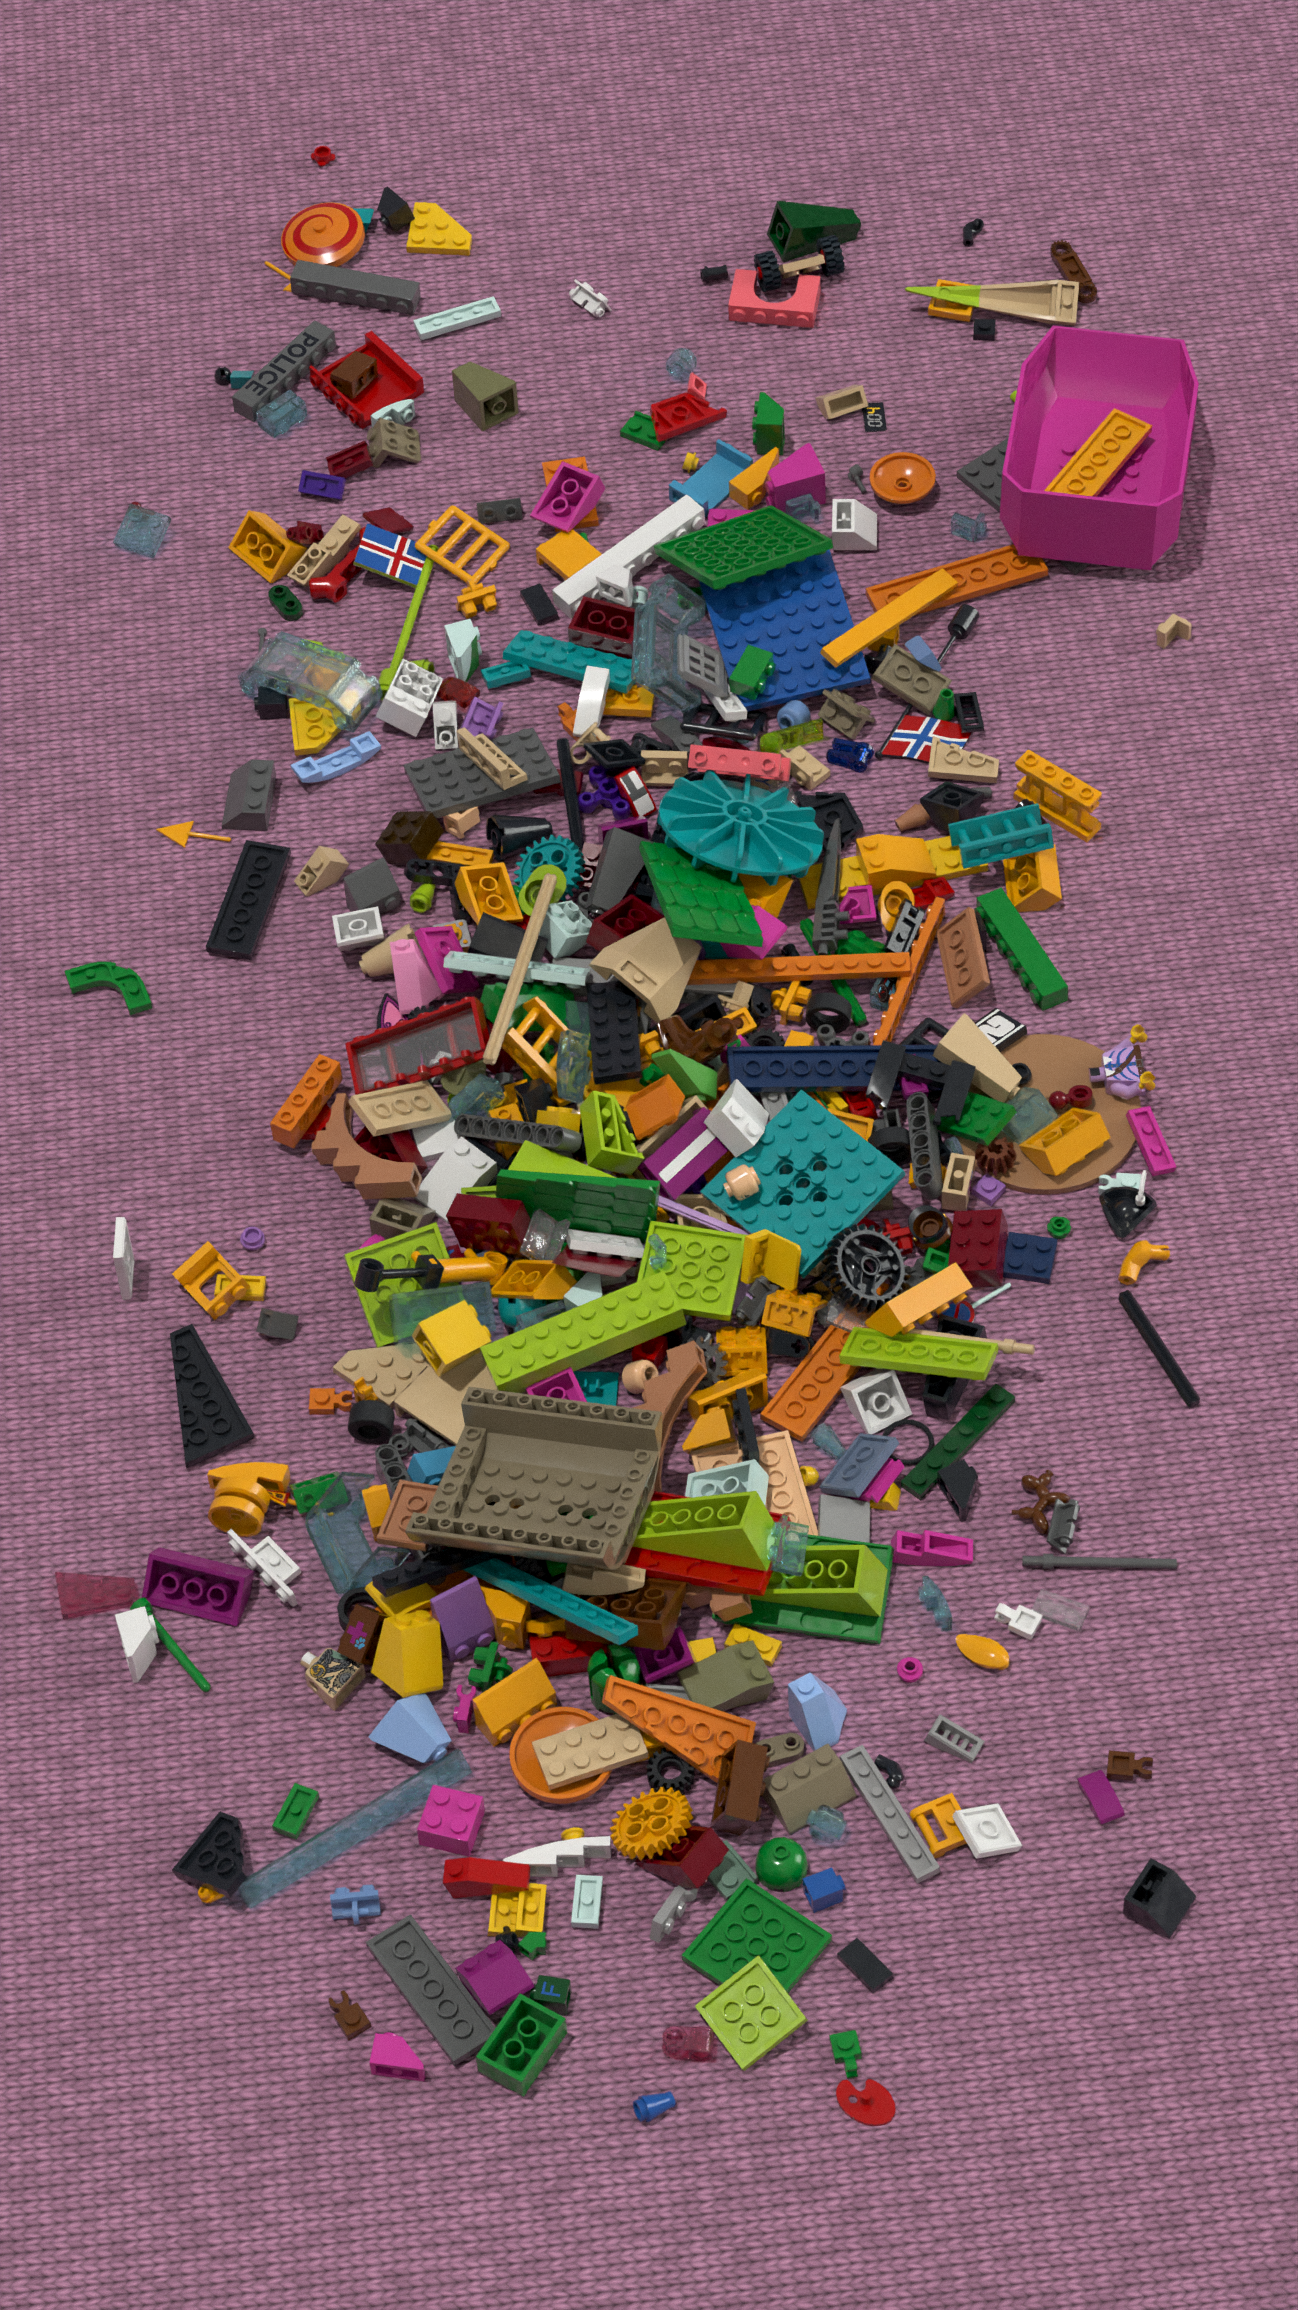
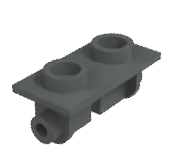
(499, 510)
(749, 1310)
(422, 1437)
(1061, 1525)

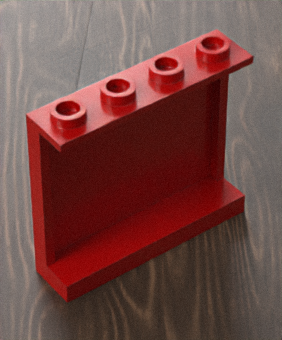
(393, 384)

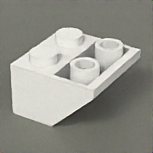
(853, 526)

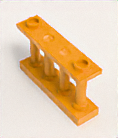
(527, 1055)

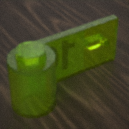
(792, 736)

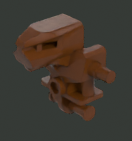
(700, 1044)

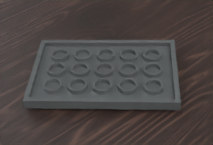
(455, 783)

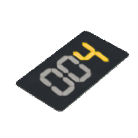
(874, 417)

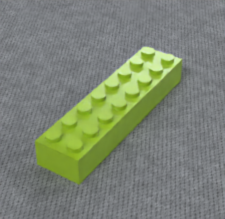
(584, 1334)

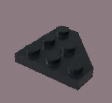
(216, 1857)

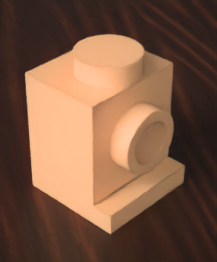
(461, 821)

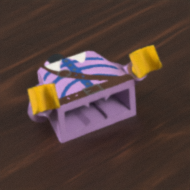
(1124, 1069)

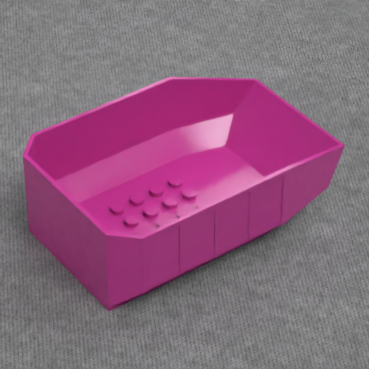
(1060, 401)

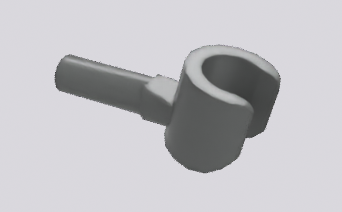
(854, 474)

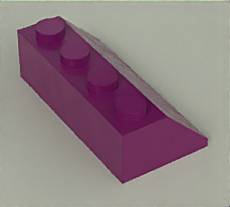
(197, 1586)

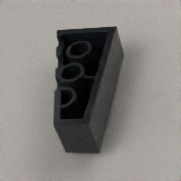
(944, 1392)

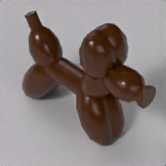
(1046, 1499)

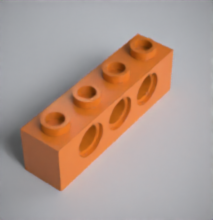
(306, 1101)

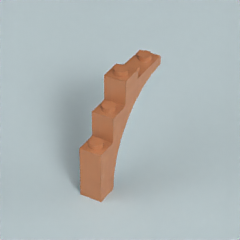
(371, 1175)

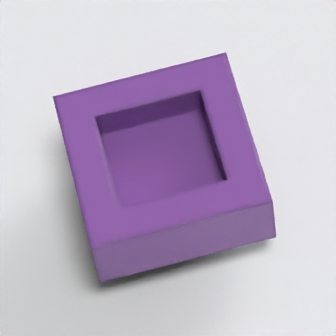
(988, 1189)

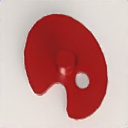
(873, 2103)

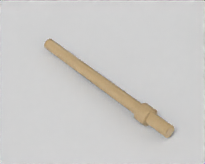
(1008, 1346)

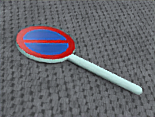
(966, 1311)

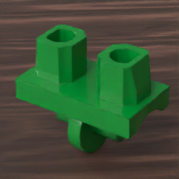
(492, 1668)

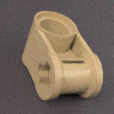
(588, 737)

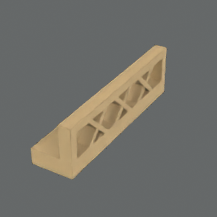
(496, 766)

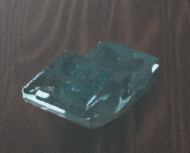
(935, 1602)

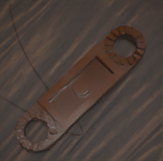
(1073, 270)

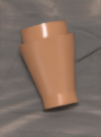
(912, 818)

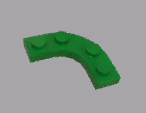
(110, 975)

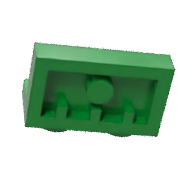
(310, 1491)

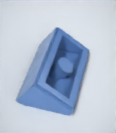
(922, 653)

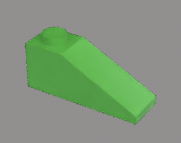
(688, 1074)

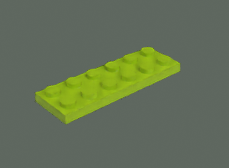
(919, 1353)

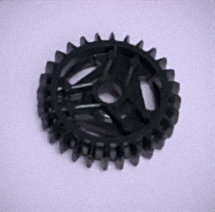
(861, 1285)

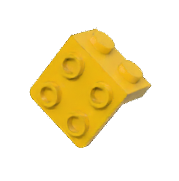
(771, 1257)

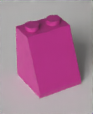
(796, 477)

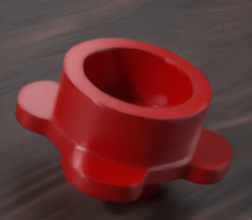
(322, 155)

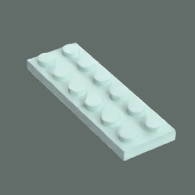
(503, 968)

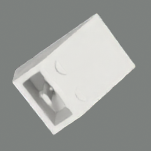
(409, 697)

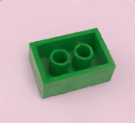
(521, 2044)

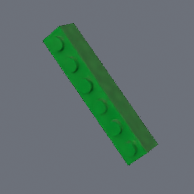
(1021, 949)

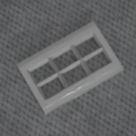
(684, 665)

